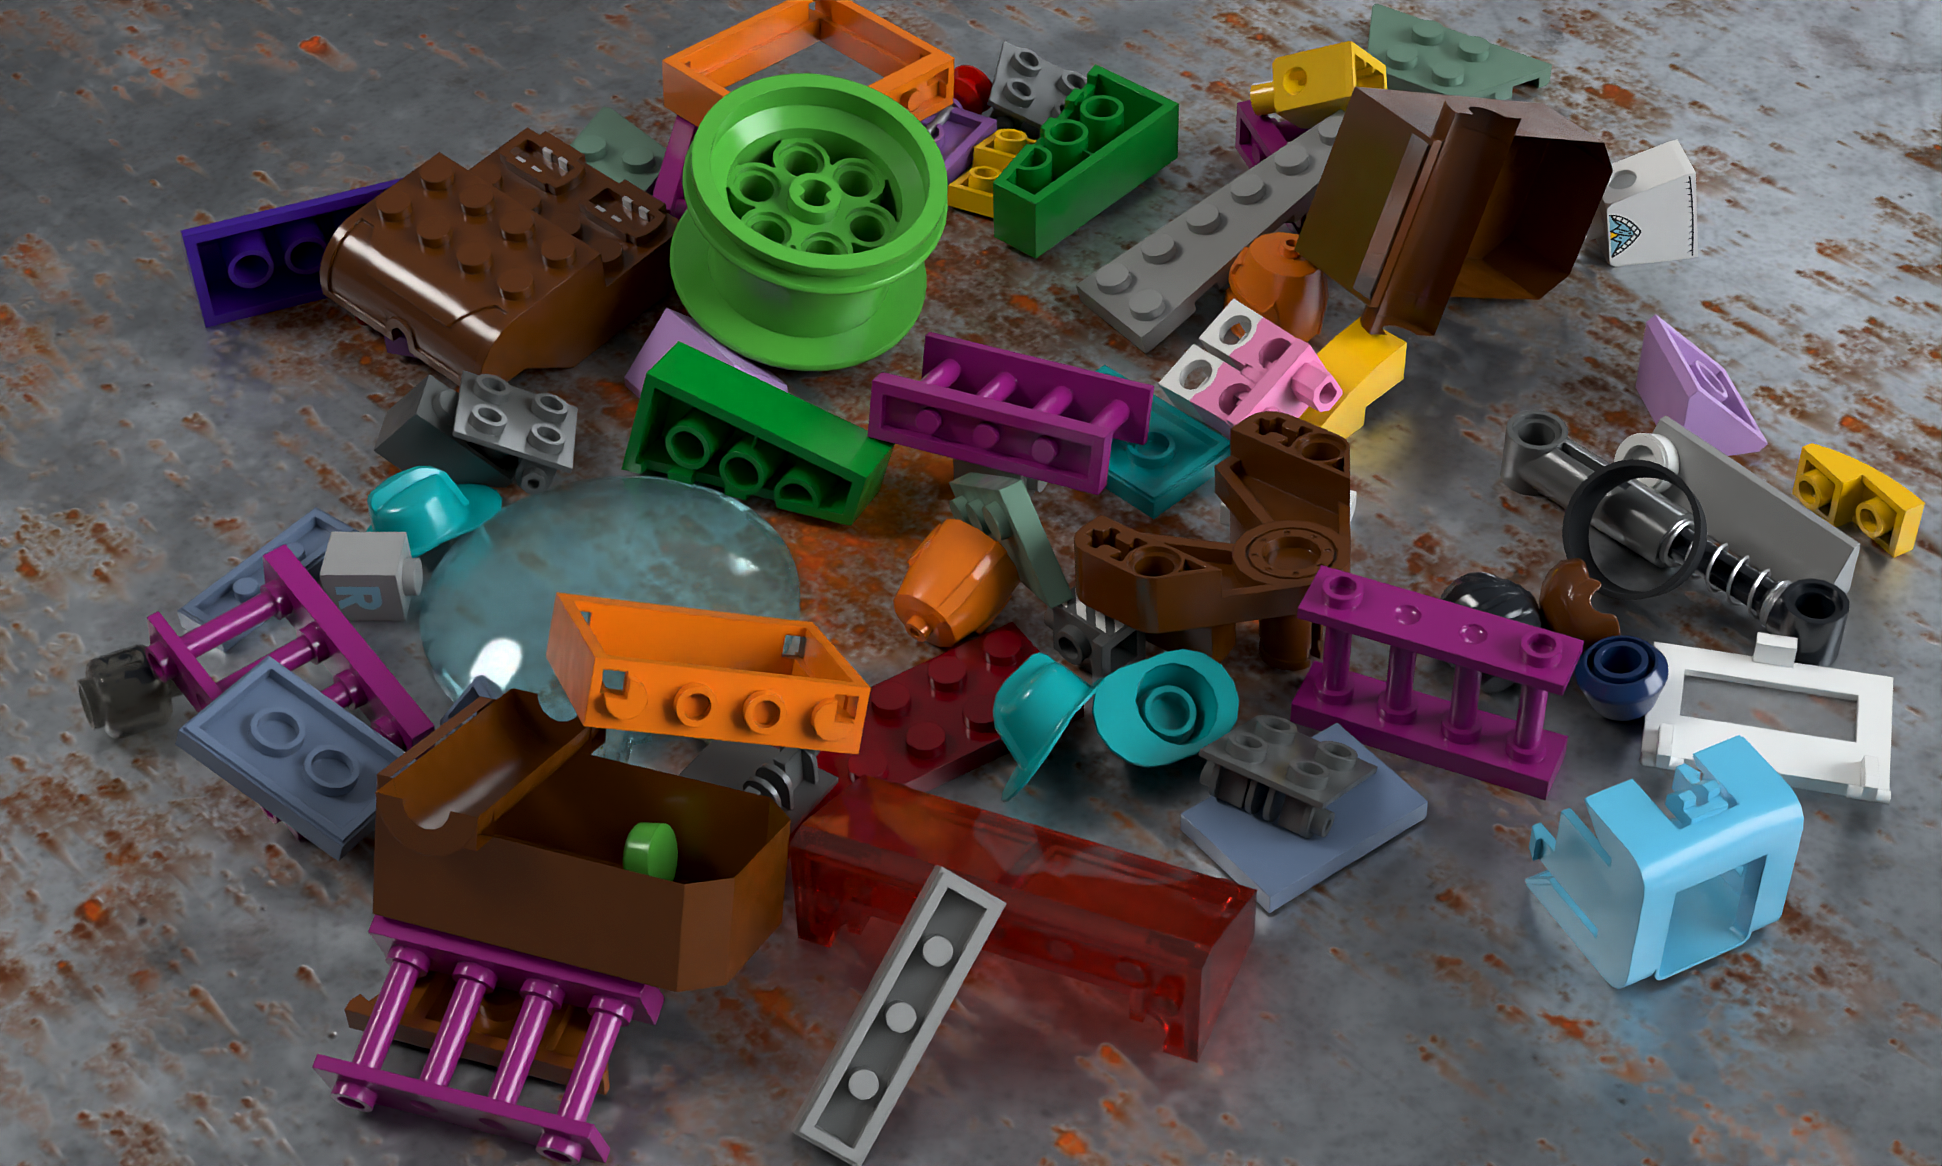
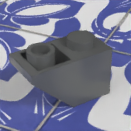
(420, 434)

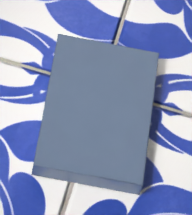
(294, 755)
(1284, 862)

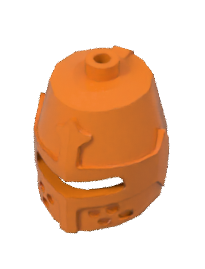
(1279, 286)
(954, 584)

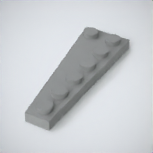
(1161, 277)

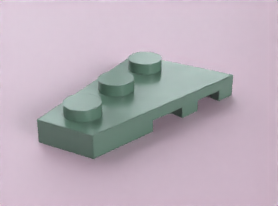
(1007, 515)

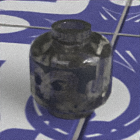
(125, 693)

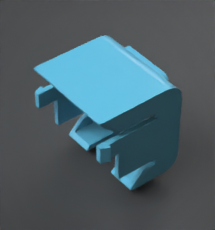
(1679, 888)

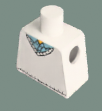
(1648, 209)

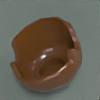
(1568, 606)

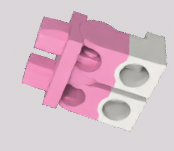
(1256, 375)

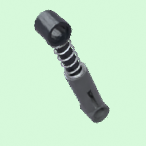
(1548, 463)

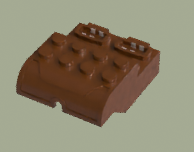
(503, 261)

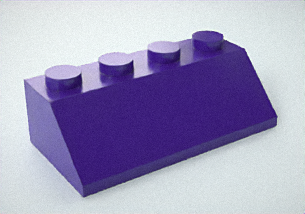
(266, 256)

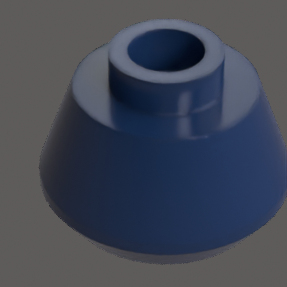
(1622, 676)

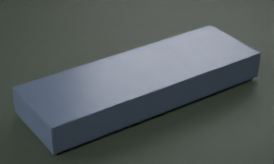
(305, 539)

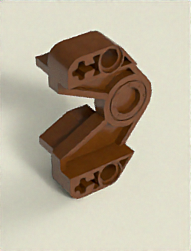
(1286, 520)

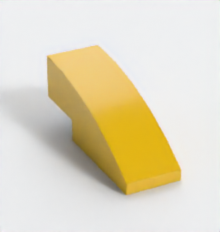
(1364, 370)

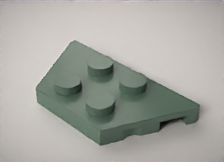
(1443, 61)
(620, 150)

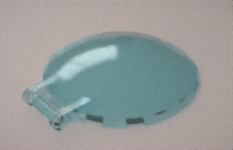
(603, 539)

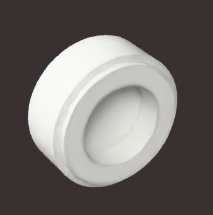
(1650, 448)

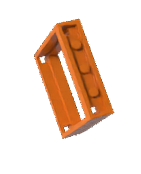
(912, 69)
(705, 674)

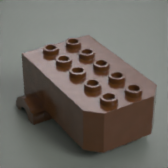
(1450, 202)
(524, 838)

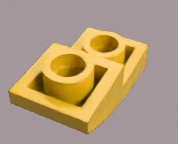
(990, 157)
(1850, 490)

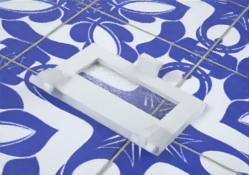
(1807, 721)

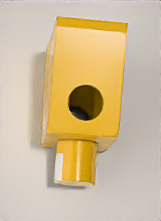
(1316, 83)

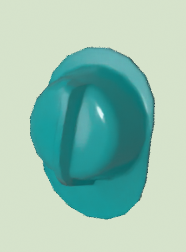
(429, 507)
(1165, 707)
(1034, 711)

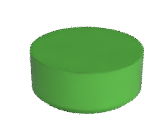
(651, 850)

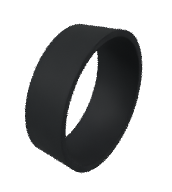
(1588, 496)

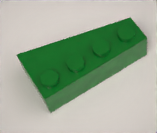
(1084, 161)
(752, 439)

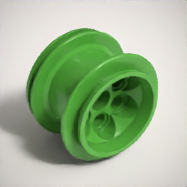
(808, 222)

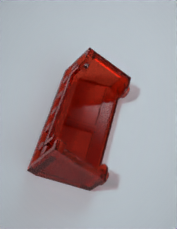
(1070, 902)

